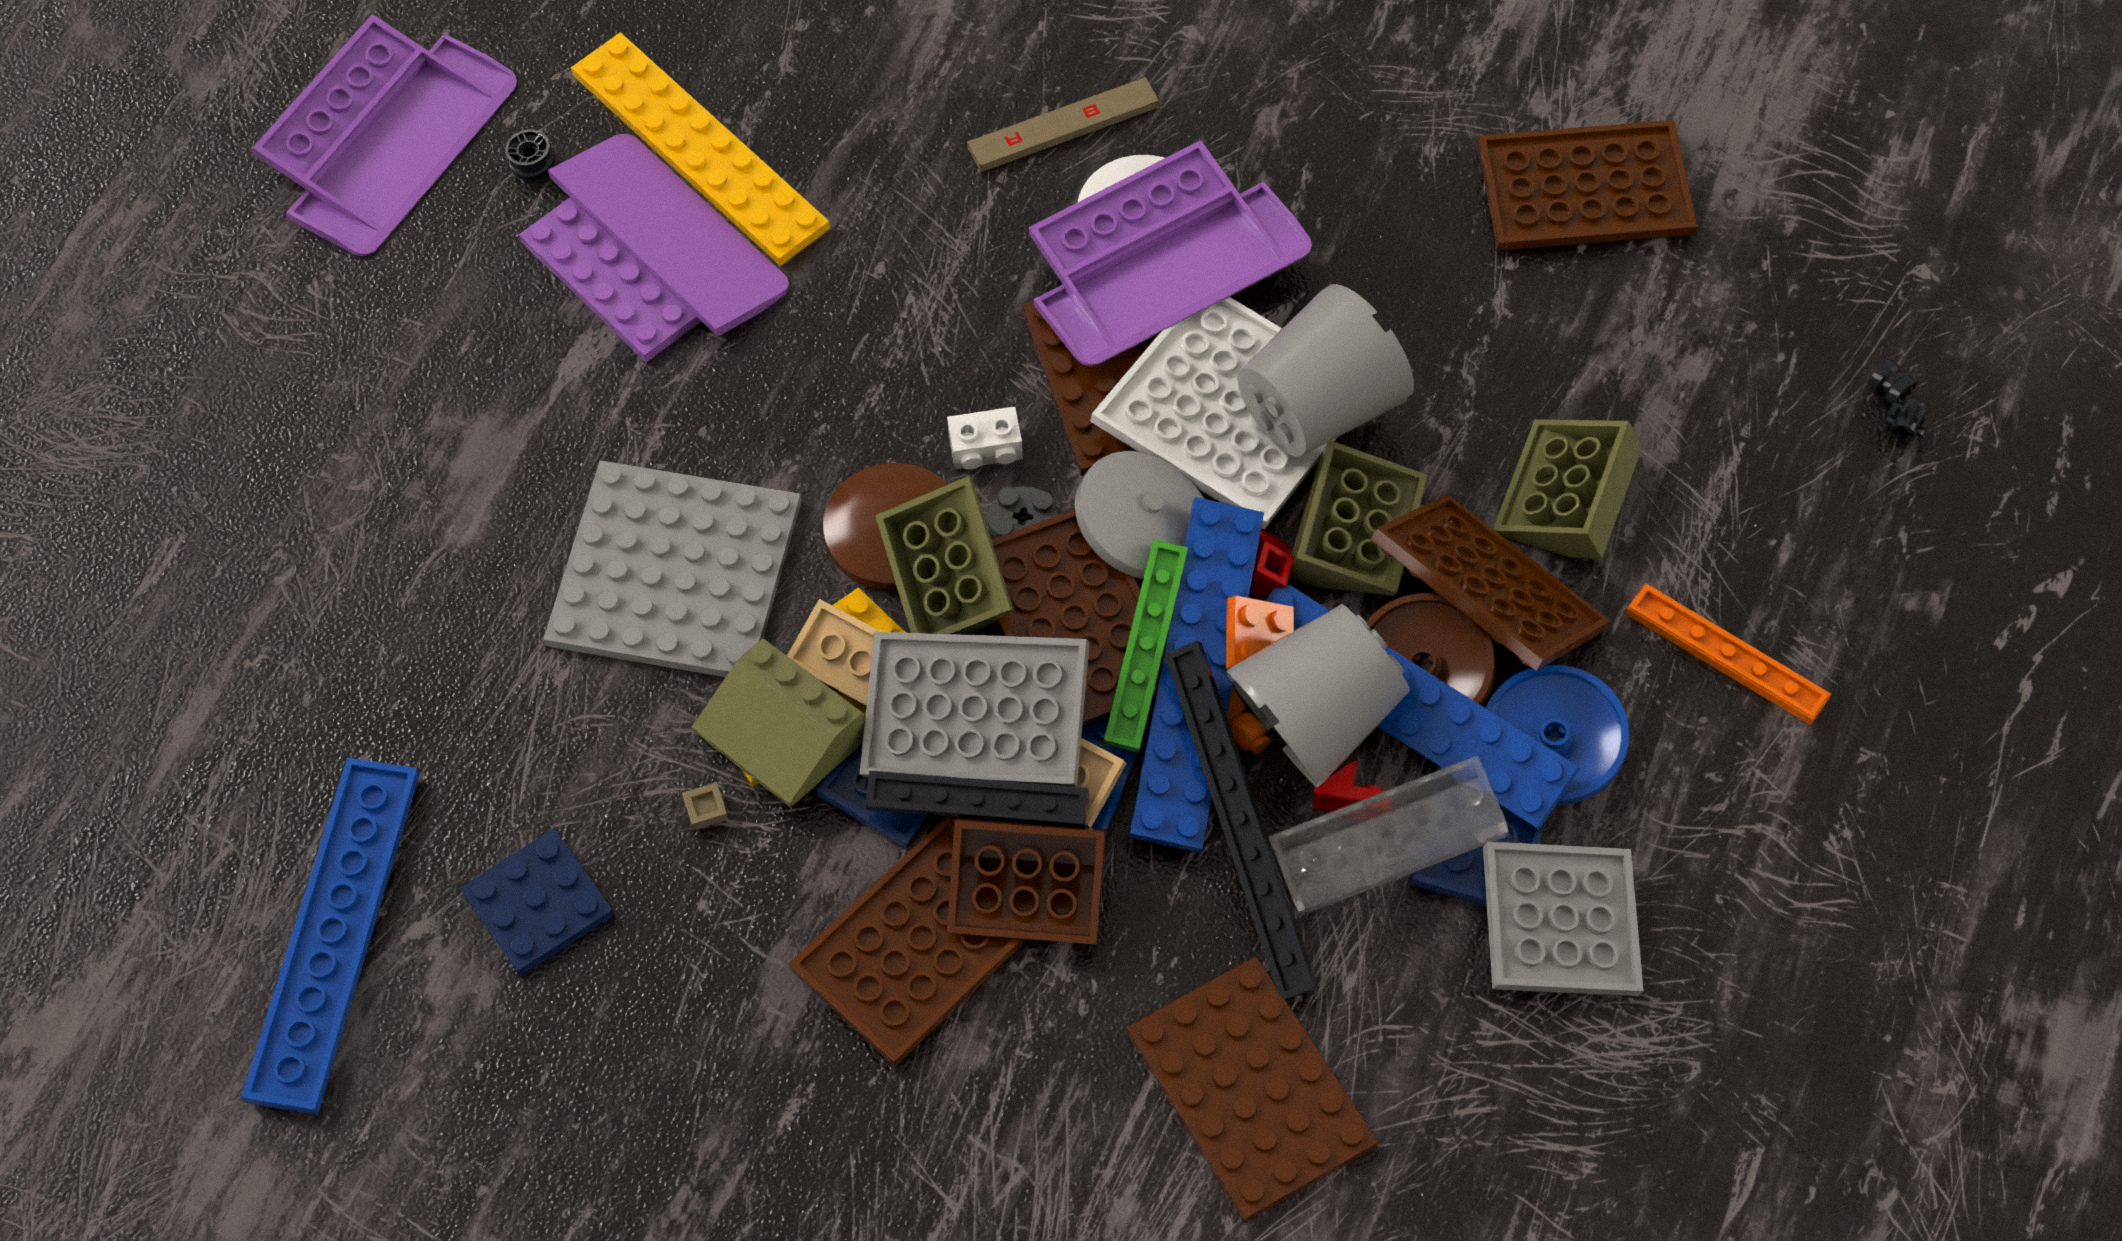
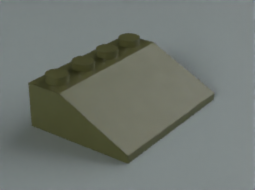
(1570, 486)
(1344, 507)
(944, 561)
(780, 723)

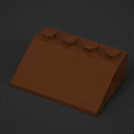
(1026, 880)

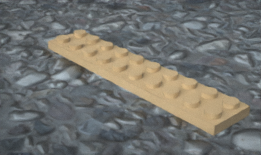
(839, 654)

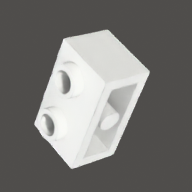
(985, 438)

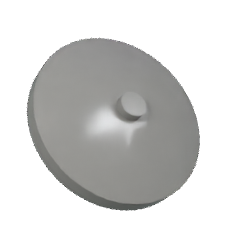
(1129, 503)

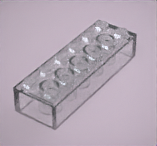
(1389, 835)

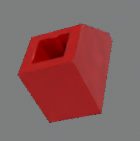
(1271, 566)

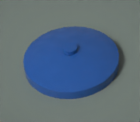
(1572, 717)

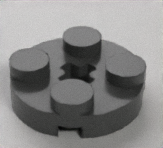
(1015, 502)

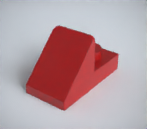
(1340, 791)

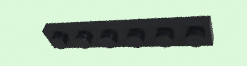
(977, 799)

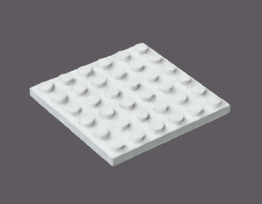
(1189, 410)

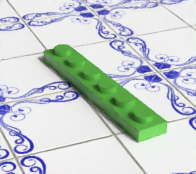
(1145, 646)

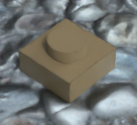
(705, 806)

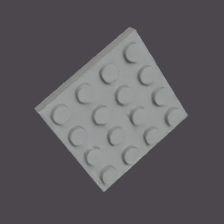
(1562, 919)

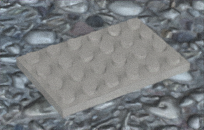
(976, 707)

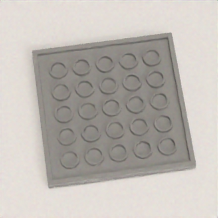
(672, 569)

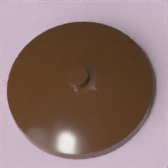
(851, 522)
(1439, 641)

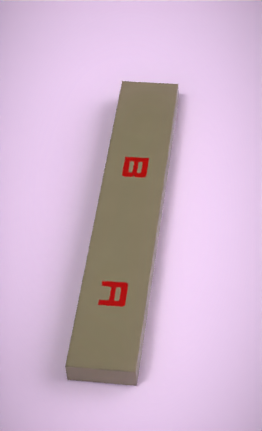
(1063, 124)

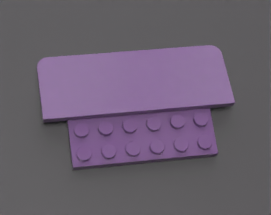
(380, 131)
(648, 249)
(1159, 252)

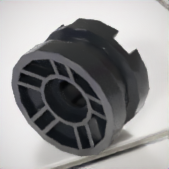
(531, 144)

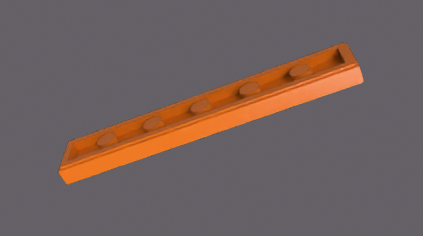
(1728, 654)

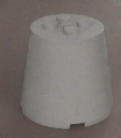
(1325, 373)
(1322, 689)

